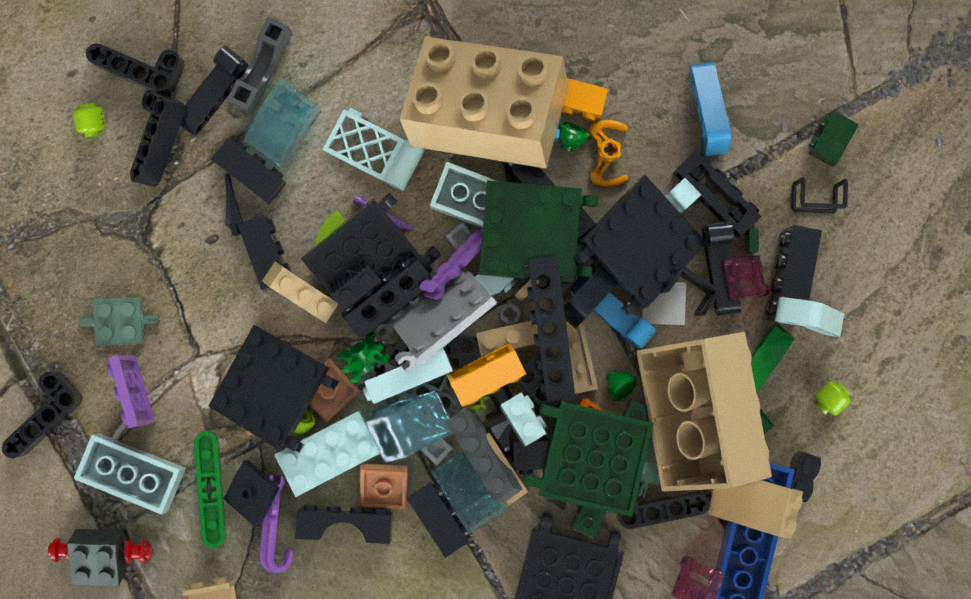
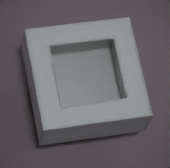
(457, 236)
(437, 451)

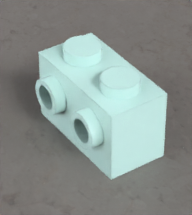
(523, 420)

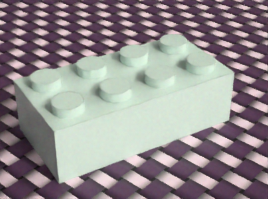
(461, 194)
(328, 453)
(129, 473)

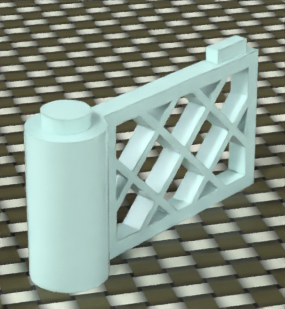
(402, 159)

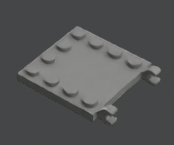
(431, 323)

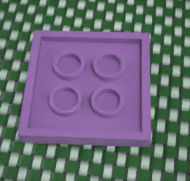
(130, 391)

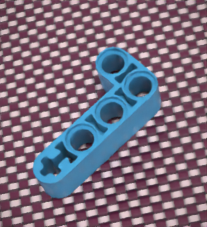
(710, 109)
(631, 327)

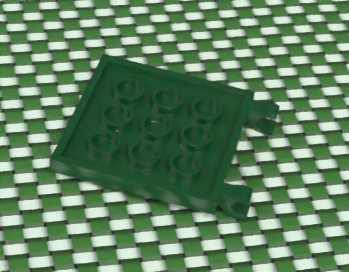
(531, 222)
(593, 458)

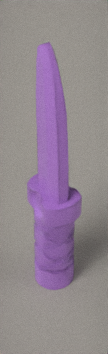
(358, 200)

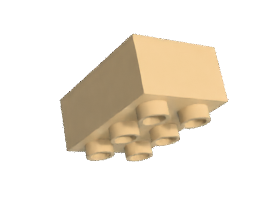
(485, 101)
(704, 414)

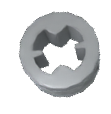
(514, 309)

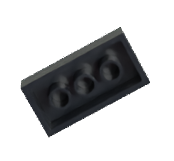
(793, 266)

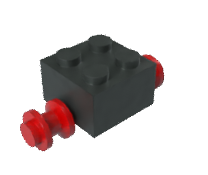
(98, 556)

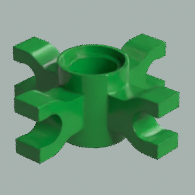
(363, 357)

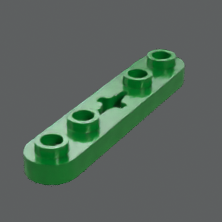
(209, 465)

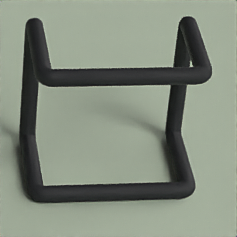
(818, 207)
(698, 312)

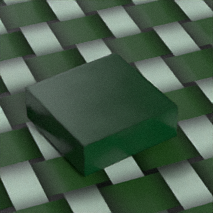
(751, 241)

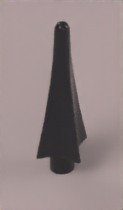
(233, 214)

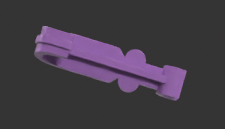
(452, 268)
(268, 535)

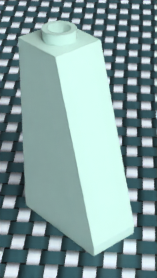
(398, 380)

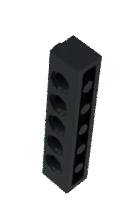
(564, 386)

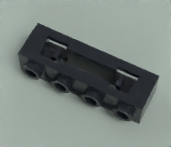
(730, 193)

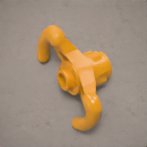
(607, 153)

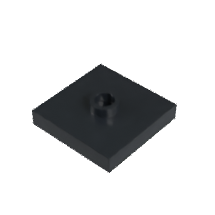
(251, 493)

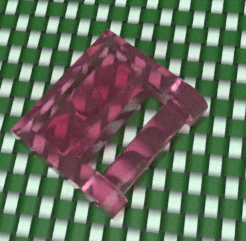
(745, 269)
(692, 589)

